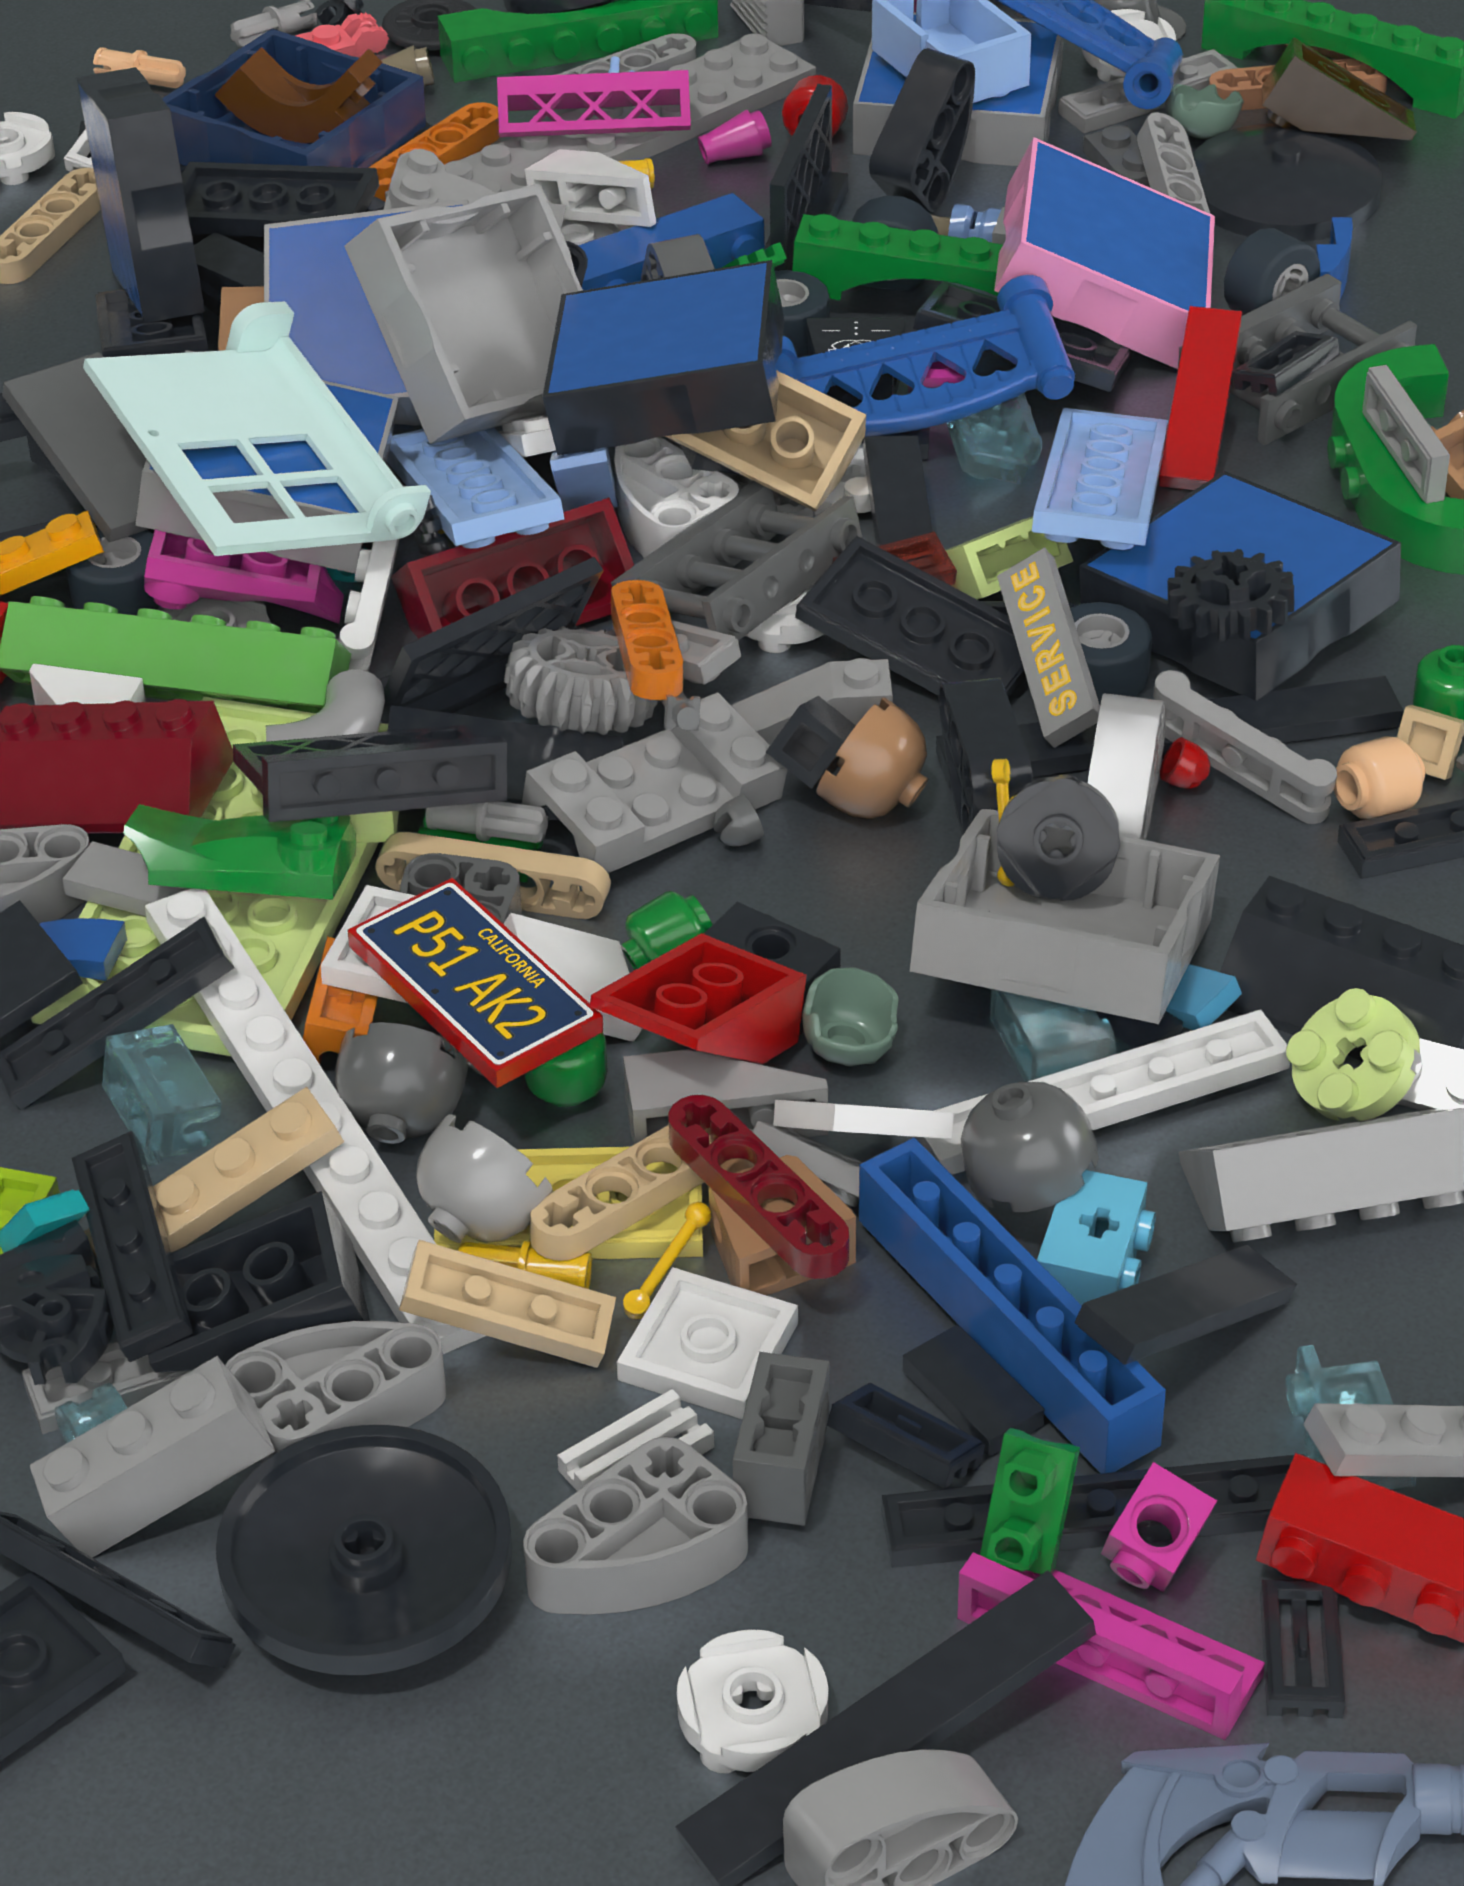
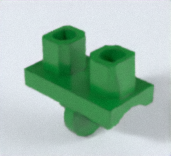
(1029, 1502)

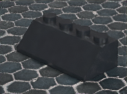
(1308, 949)

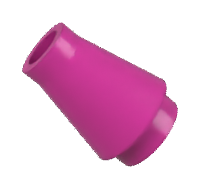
(736, 138)

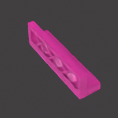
(593, 92)
(1133, 1649)

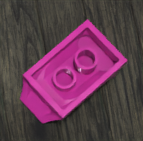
(185, 569)

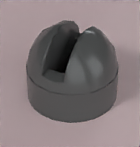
(738, 822)

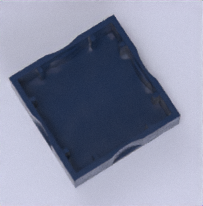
(212, 133)

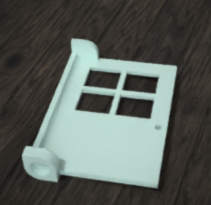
(245, 397)

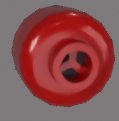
(800, 95)

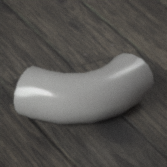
(351, 707)

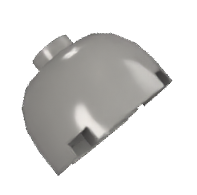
(476, 1183)

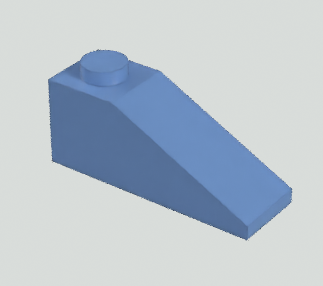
(583, 478)

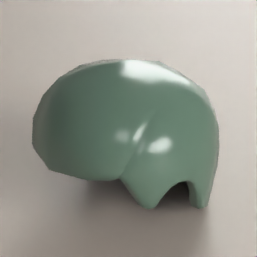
(1203, 111)
(850, 1016)

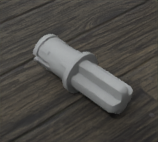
(283, 19)
(491, 819)

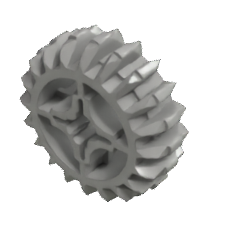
(573, 682)

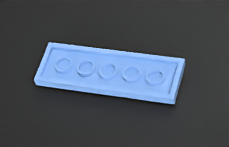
(1101, 478)
(477, 485)

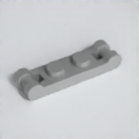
(1246, 753)

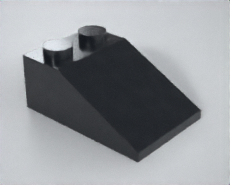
(263, 1282)

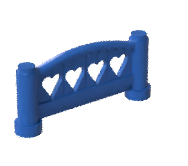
(1146, 61)
(1019, 332)

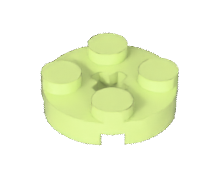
(1327, 1039)

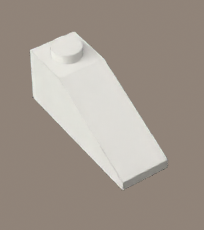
(594, 188)

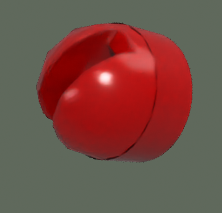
(1185, 764)

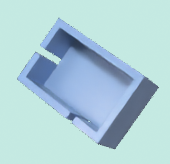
(958, 28)

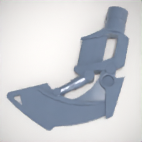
(1273, 1830)

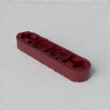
(766, 1180)

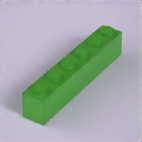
(175, 655)

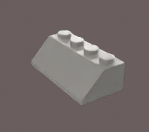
(1329, 1171)

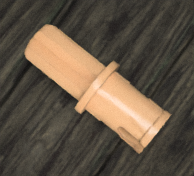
(155, 70)

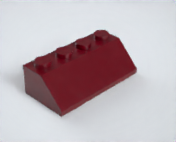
(465, 580)
(107, 758)

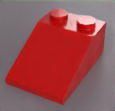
(712, 1000)

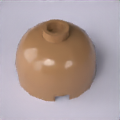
(877, 764)

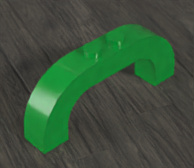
(1371, 477)

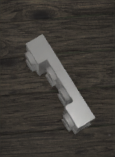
(658, 786)

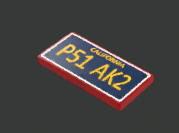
(475, 982)

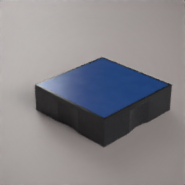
(141, 194)
(665, 358)
(1337, 567)

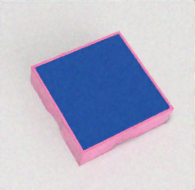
(1107, 250)

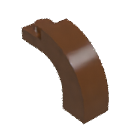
(292, 109)

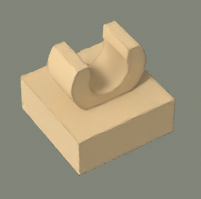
(1433, 738)

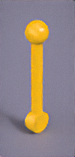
(1001, 777)
(638, 1301)

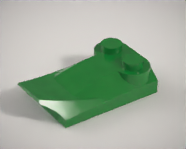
(244, 852)

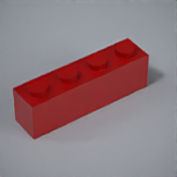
(1369, 1546)

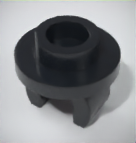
(336, 11)

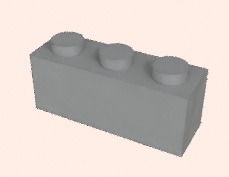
(151, 1458)

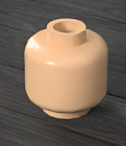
(1379, 778)

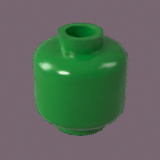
(1441, 681)
(662, 927)
(572, 1075)

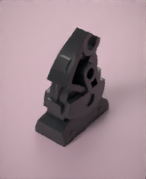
(54, 1305)

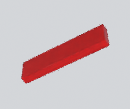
(1200, 398)

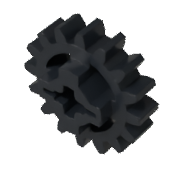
(1231, 595)

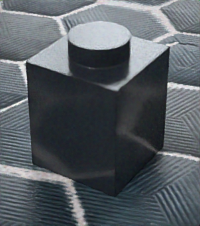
(811, 741)

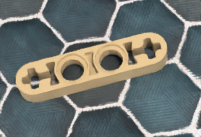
(48, 225)
(565, 871)
(598, 1221)

